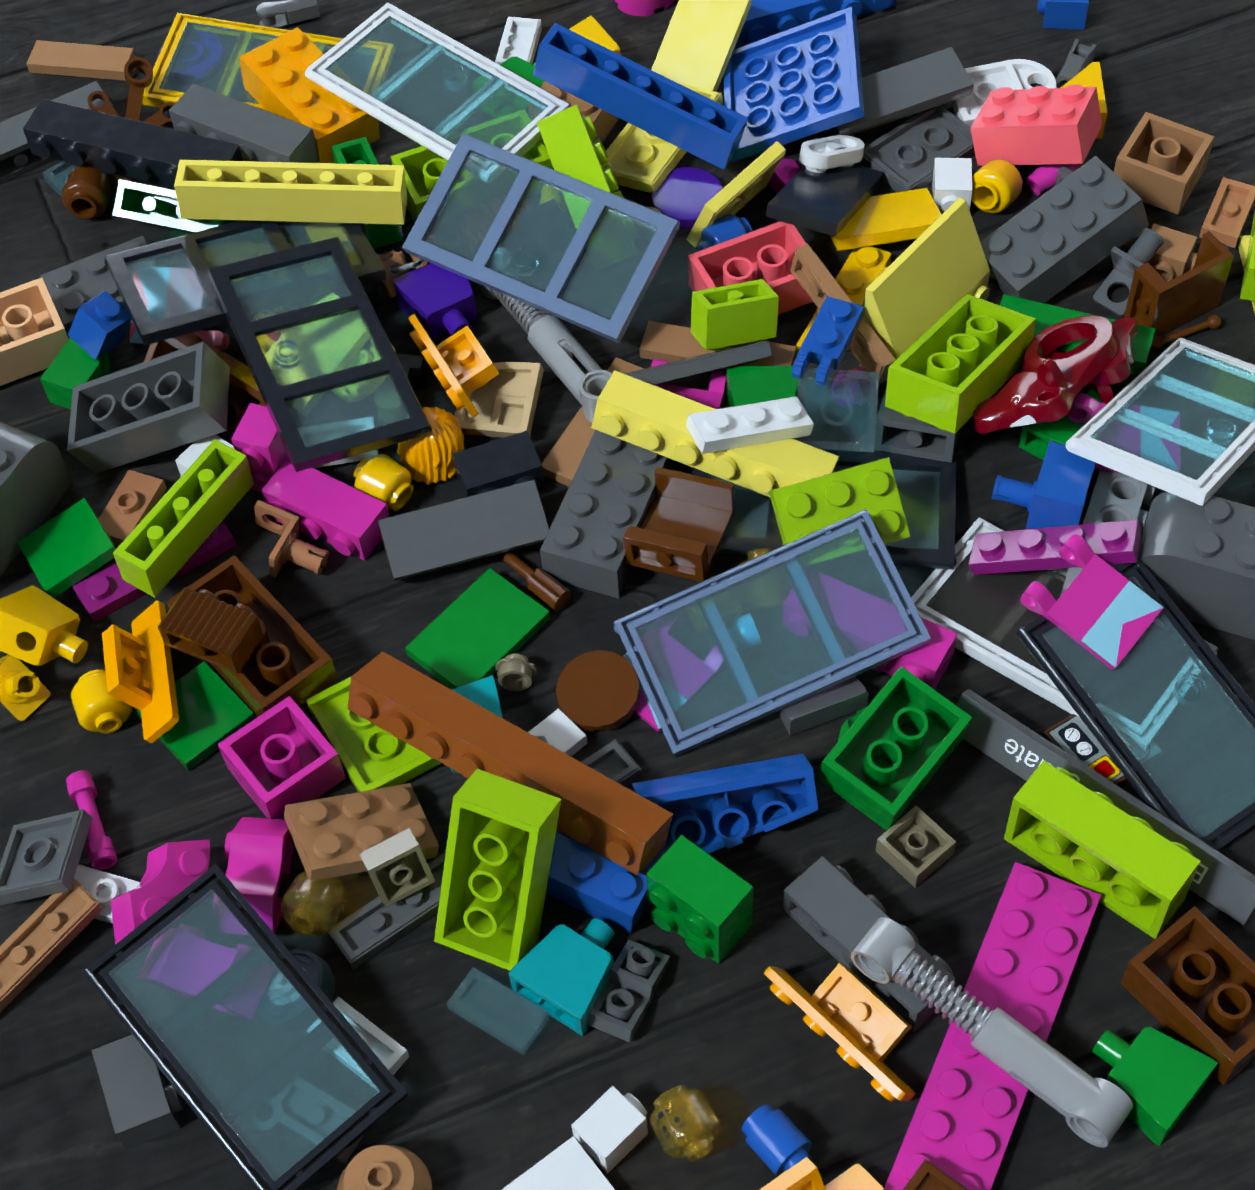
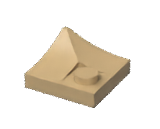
(505, 402)

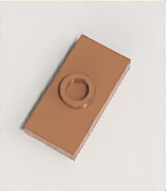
(1229, 211)
(130, 504)

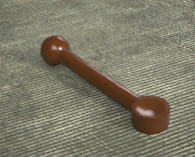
(1212, 322)

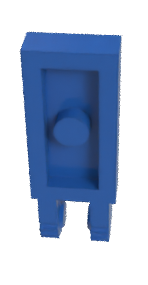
(828, 339)

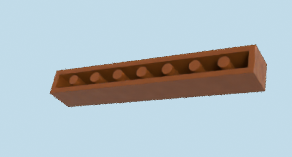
(472, 738)

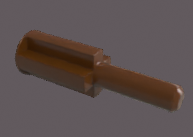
(541, 583)

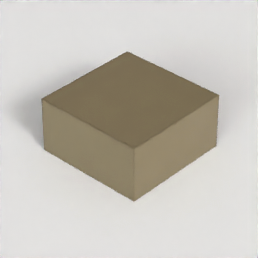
(915, 846)
(397, 867)

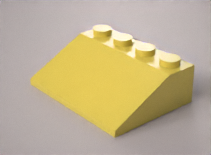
(928, 280)

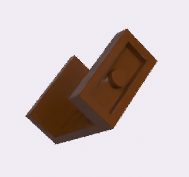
(1184, 298)
(682, 525)

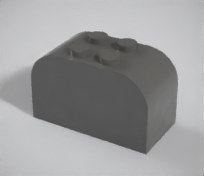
(30, 487)
(1204, 559)

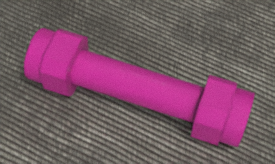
(100, 847)

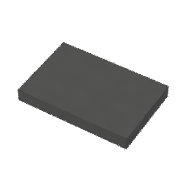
(910, 148)

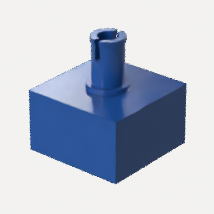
(1058, 493)

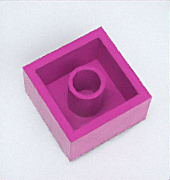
(282, 759)

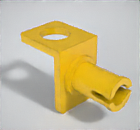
(20, 688)

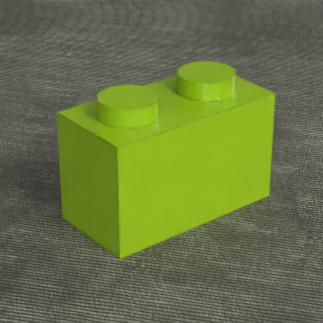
(734, 314)

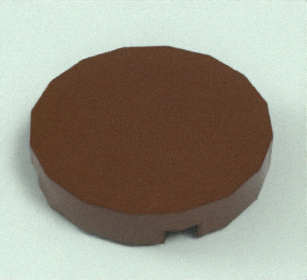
(598, 691)

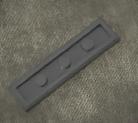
(703, 363)

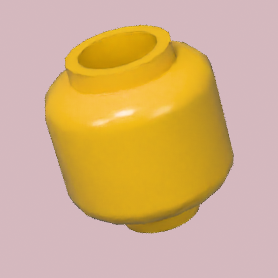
(996, 186)
(384, 480)
(95, 707)

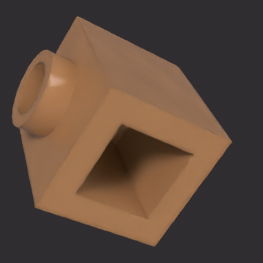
(1176, 253)

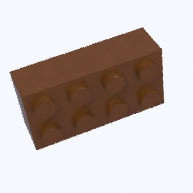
(286, 657)

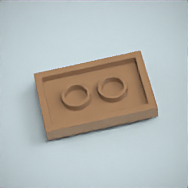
(338, 828)

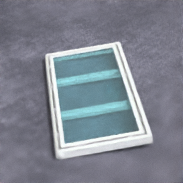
(432, 86)
(1177, 423)

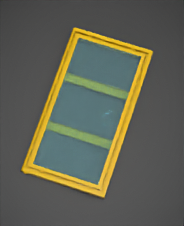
(208, 55)

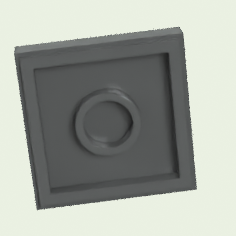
(42, 856)

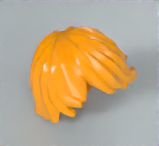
(430, 456)

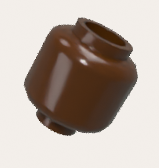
(87, 192)

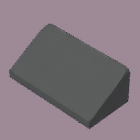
(825, 706)

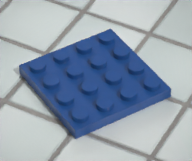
(796, 82)

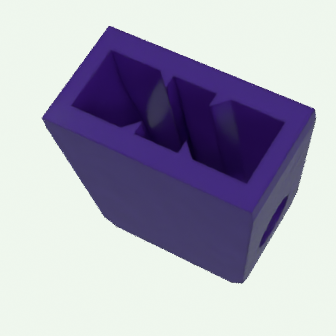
(437, 299)

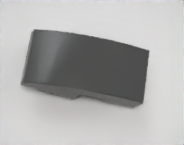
(629, 990)

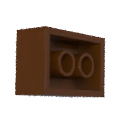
(1199, 991)

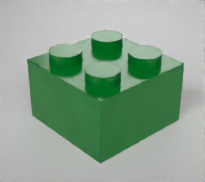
(699, 900)

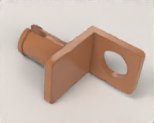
(289, 545)

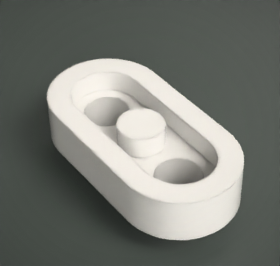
(831, 152)

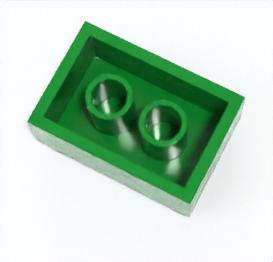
(894, 748)

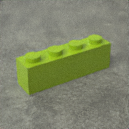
(184, 518)

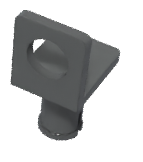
(1125, 266)

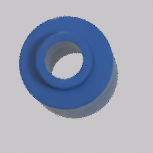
(775, 1139)

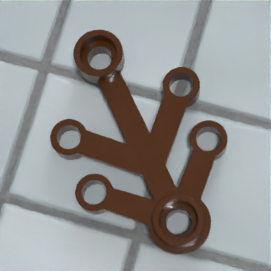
(134, 102)

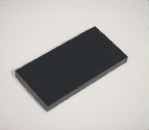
(824, 199)

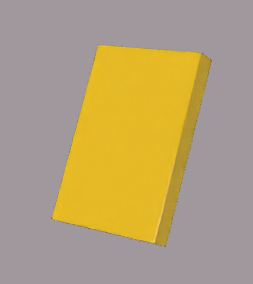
(889, 220)

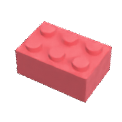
(1037, 125)
(751, 257)

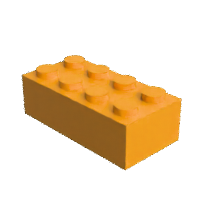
(278, 83)

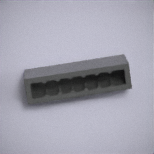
(909, 90)
(464, 530)

